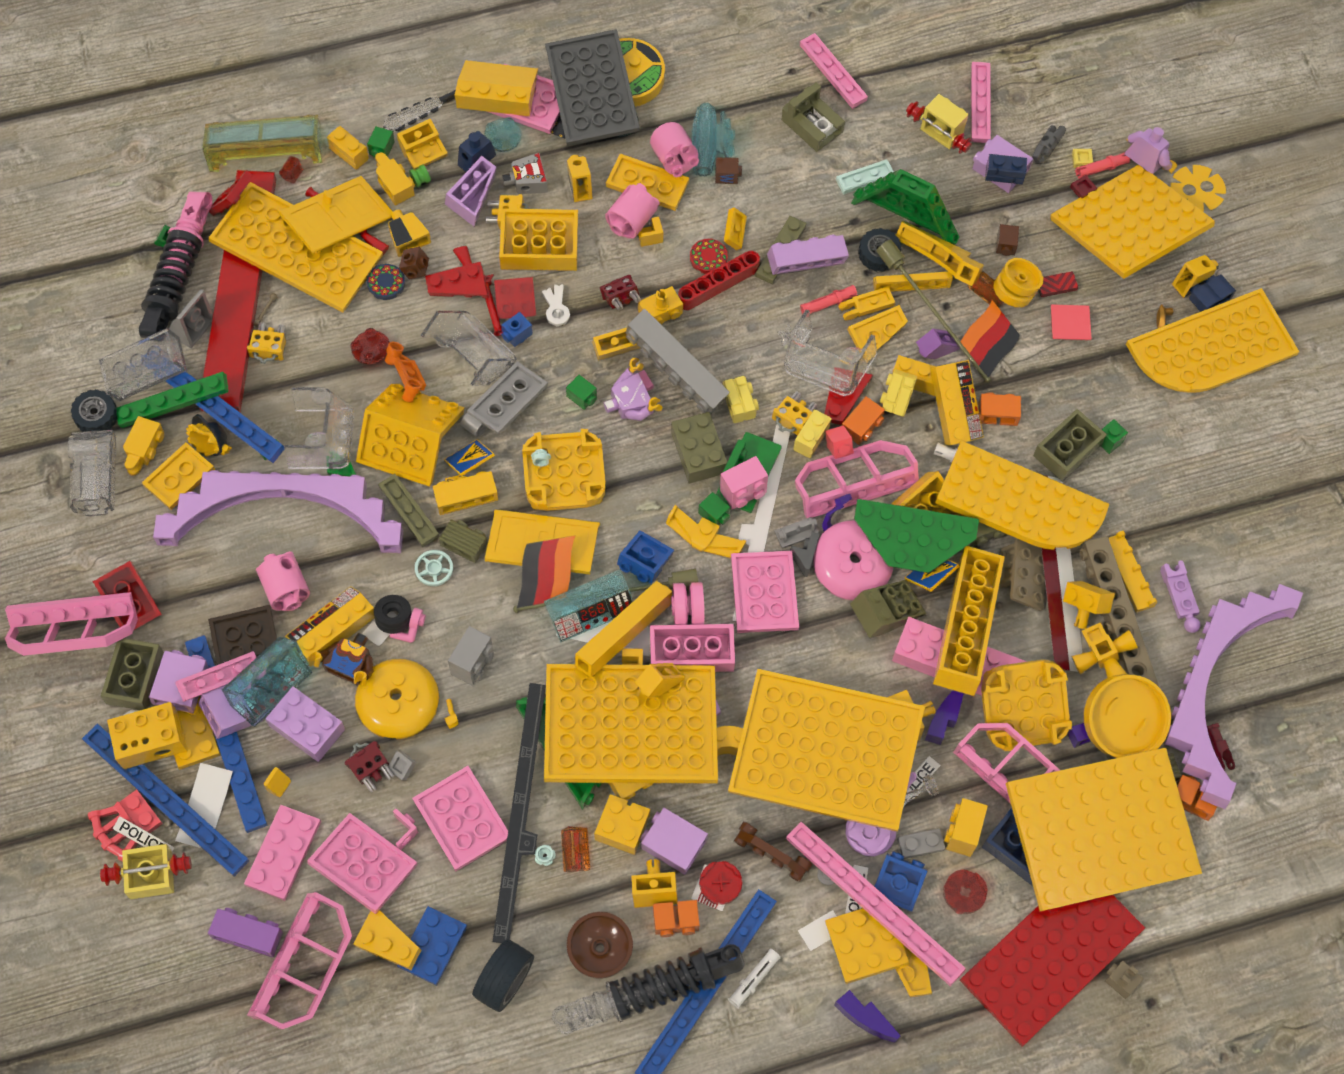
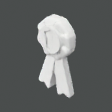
(557, 313)

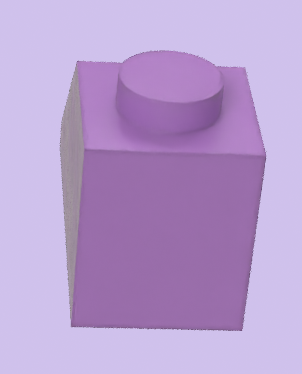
(937, 344)

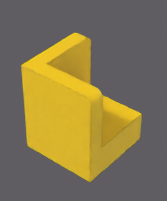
(652, 234)
(632, 656)

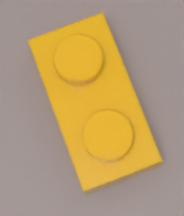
(735, 228)

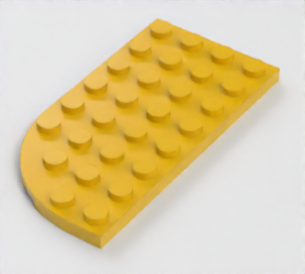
(1214, 345)
(1019, 500)

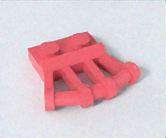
(131, 808)

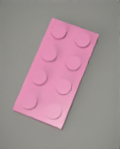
(282, 852)

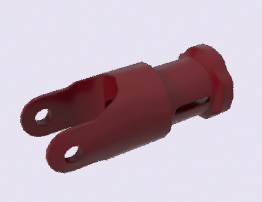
(1220, 746)

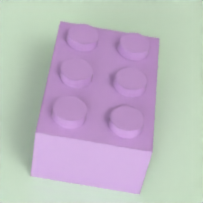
(305, 724)

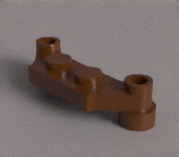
(779, 859)

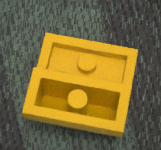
(421, 144)

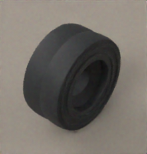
(395, 624)

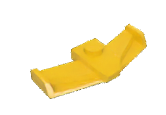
(703, 535)

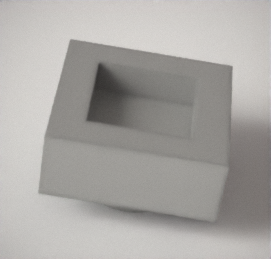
(401, 765)

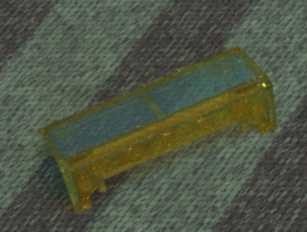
(262, 139)

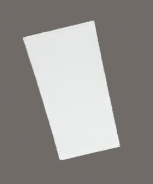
(207, 797)

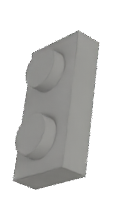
(921, 843)

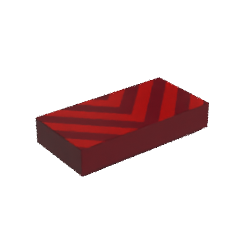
(1058, 284)

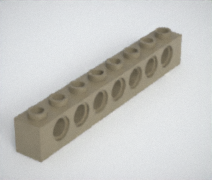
(1101, 549)

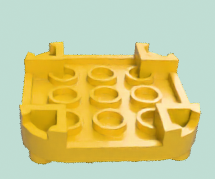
(573, 474)
(1029, 699)

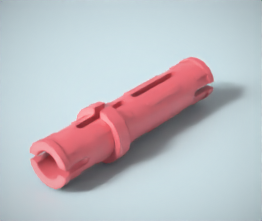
(1108, 163)
(836, 297)

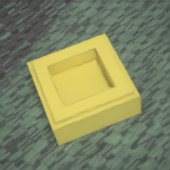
(1082, 157)

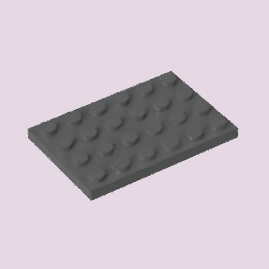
(592, 87)

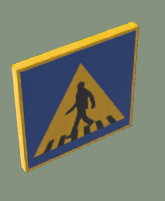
(469, 457)
(932, 579)

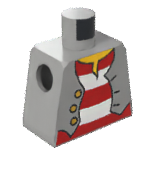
(527, 175)

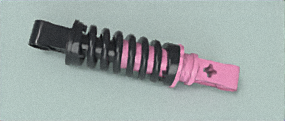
(175, 265)

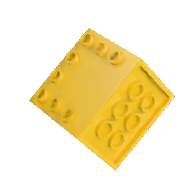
(405, 435)

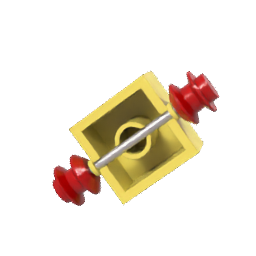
(942, 122)
(147, 871)

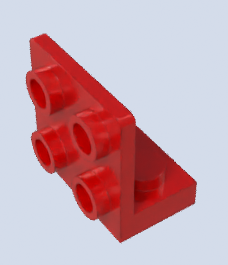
(515, 296)

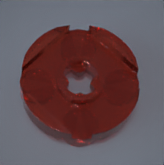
(968, 880)

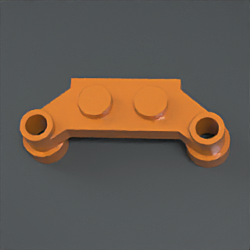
(407, 371)

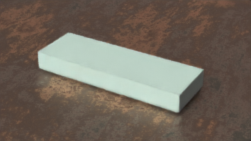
(861, 177)

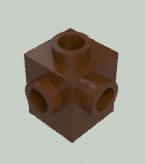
(414, 263)

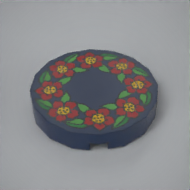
(385, 281)

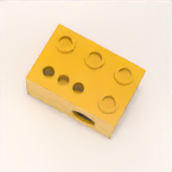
(144, 733)

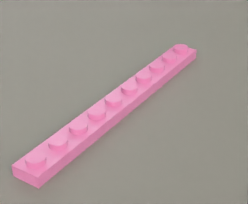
(876, 904)

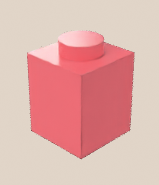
(839, 442)

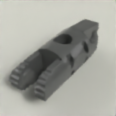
(1048, 143)

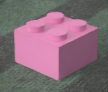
(744, 483)

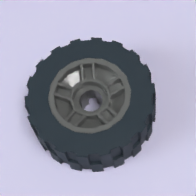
(869, 245)

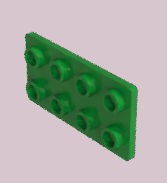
(748, 448)

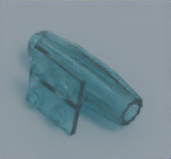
(711, 138)

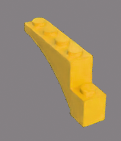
(947, 255)

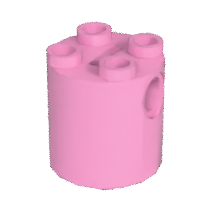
(674, 148)
(631, 211)
(283, 581)

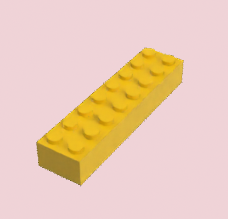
(969, 621)

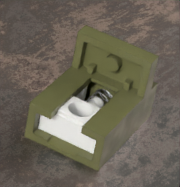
(808, 114)

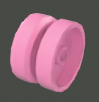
(688, 605)

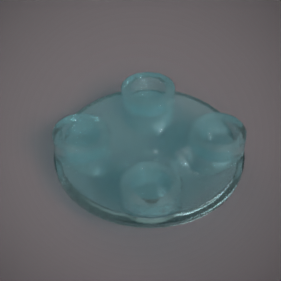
(503, 134)

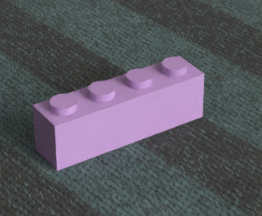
(807, 254)

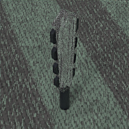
(409, 116)

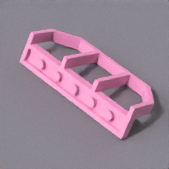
(864, 490)
(66, 611)
(983, 767)
(290, 947)

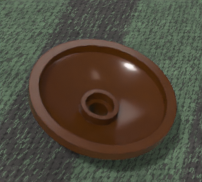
(596, 930)

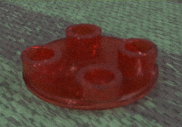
(370, 346)

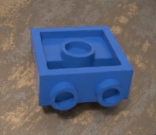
(644, 557)
(901, 880)

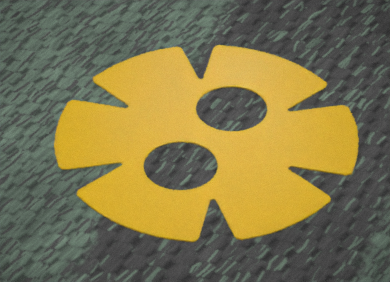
(1200, 174)

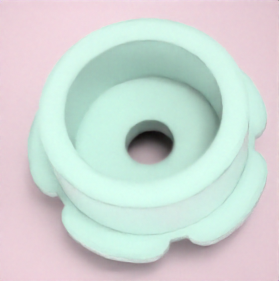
(540, 457)
(544, 849)

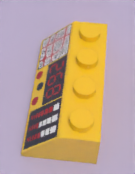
(956, 402)
(333, 622)

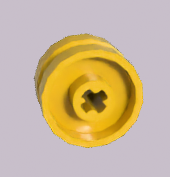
(1018, 282)

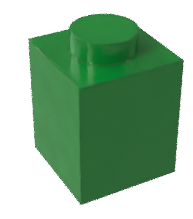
(380, 141)
(581, 392)
(1115, 436)
(714, 509)

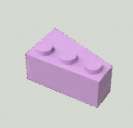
(471, 190)

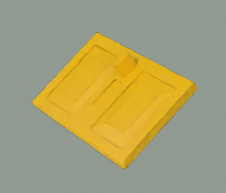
(336, 214)
(514, 530)

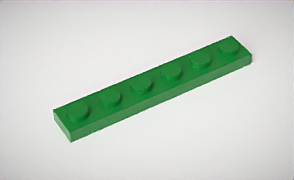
(173, 399)

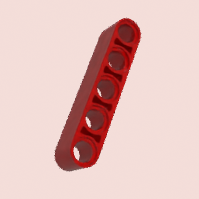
(723, 273)

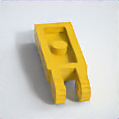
(867, 303)

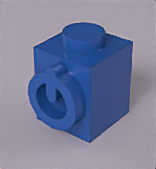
(516, 329)

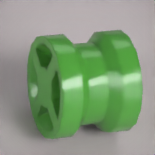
(420, 175)

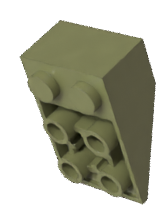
(886, 607)

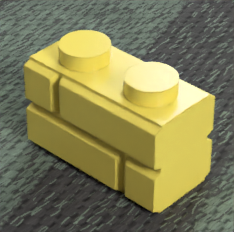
(898, 392)
(740, 400)
(812, 433)

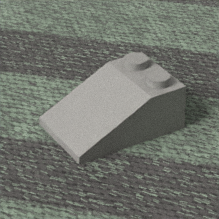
(193, 320)

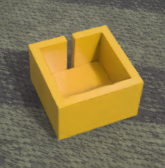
(622, 824)
(966, 827)

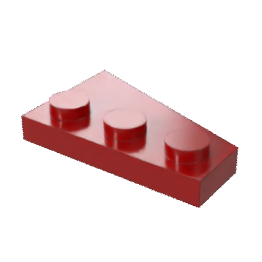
(230, 195)
(462, 281)
(840, 406)

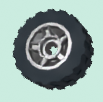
(93, 402)

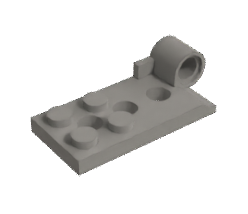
(479, 415)

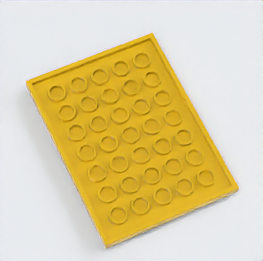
(615, 734)
(827, 749)
(1103, 829)

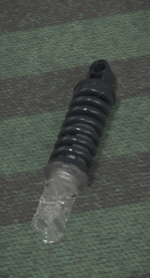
(621, 999)

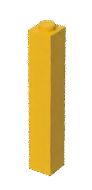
(623, 629)

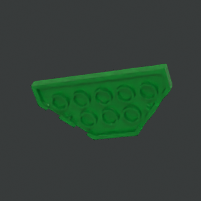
(913, 536)

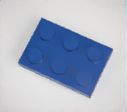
(438, 939)

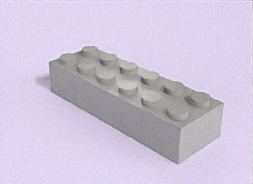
(676, 362)

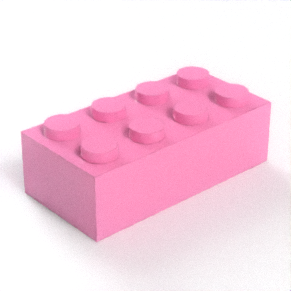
(694, 645)

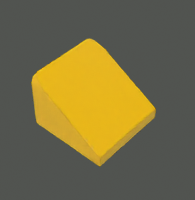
(277, 782)

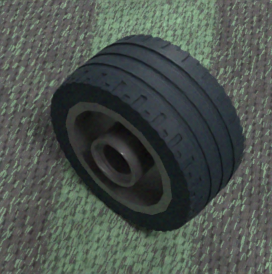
(503, 975)

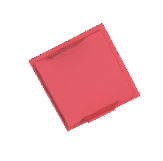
(1070, 322)

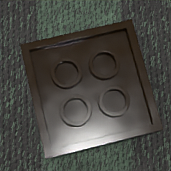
(242, 633)

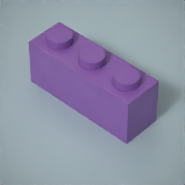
(245, 932)

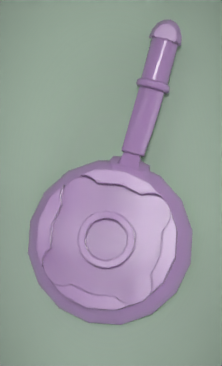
(870, 839)

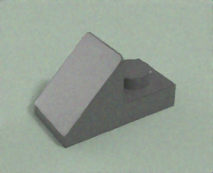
(804, 556)

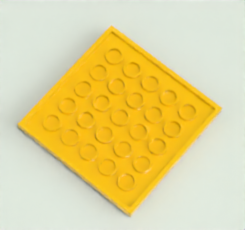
(1132, 221)

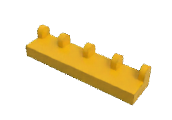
(923, 281)
(1133, 579)

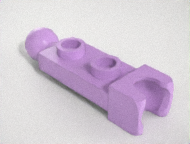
(1181, 595)

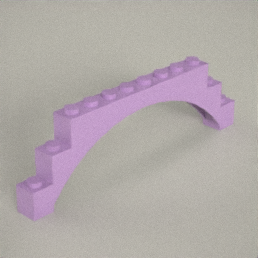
(233, 488)
(1189, 725)

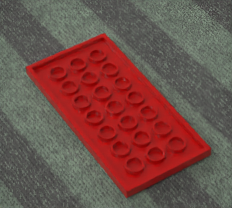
(1049, 962)

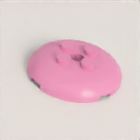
(836, 569)

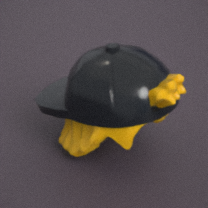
(207, 437)

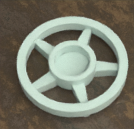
(433, 568)

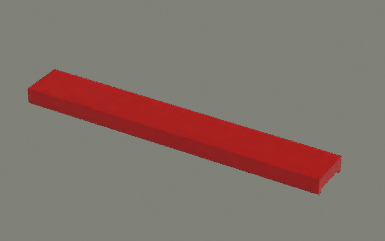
(235, 312)

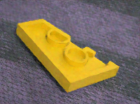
(882, 326)
(387, 941)
(915, 976)

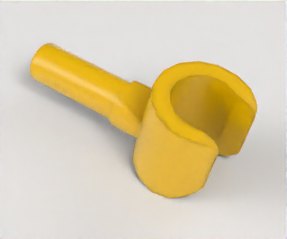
(451, 720)

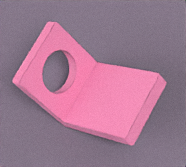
(408, 822)

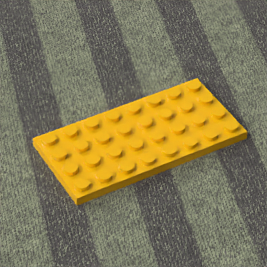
(265, 240)

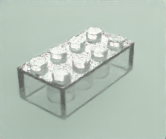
(142, 365)

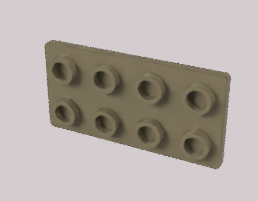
(1025, 574)

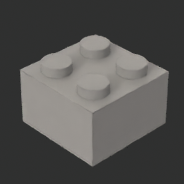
(471, 656)

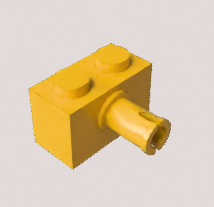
(662, 305)
(1087, 599)
(654, 886)

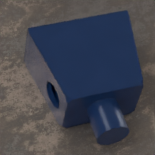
(473, 148)

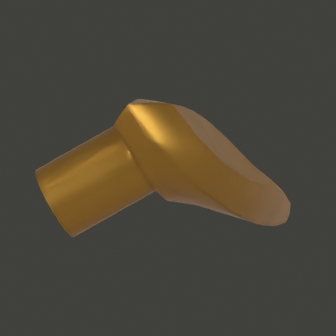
(1161, 315)

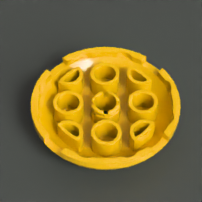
(403, 716)

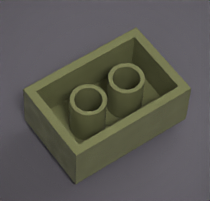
(1069, 445)
(698, 447)
(132, 674)

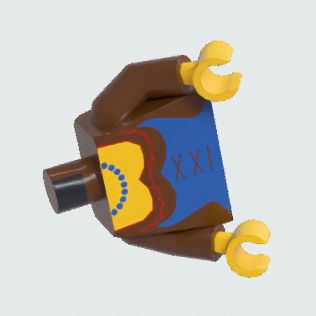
(346, 660)

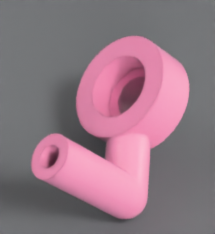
(417, 619)

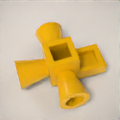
(1103, 650)

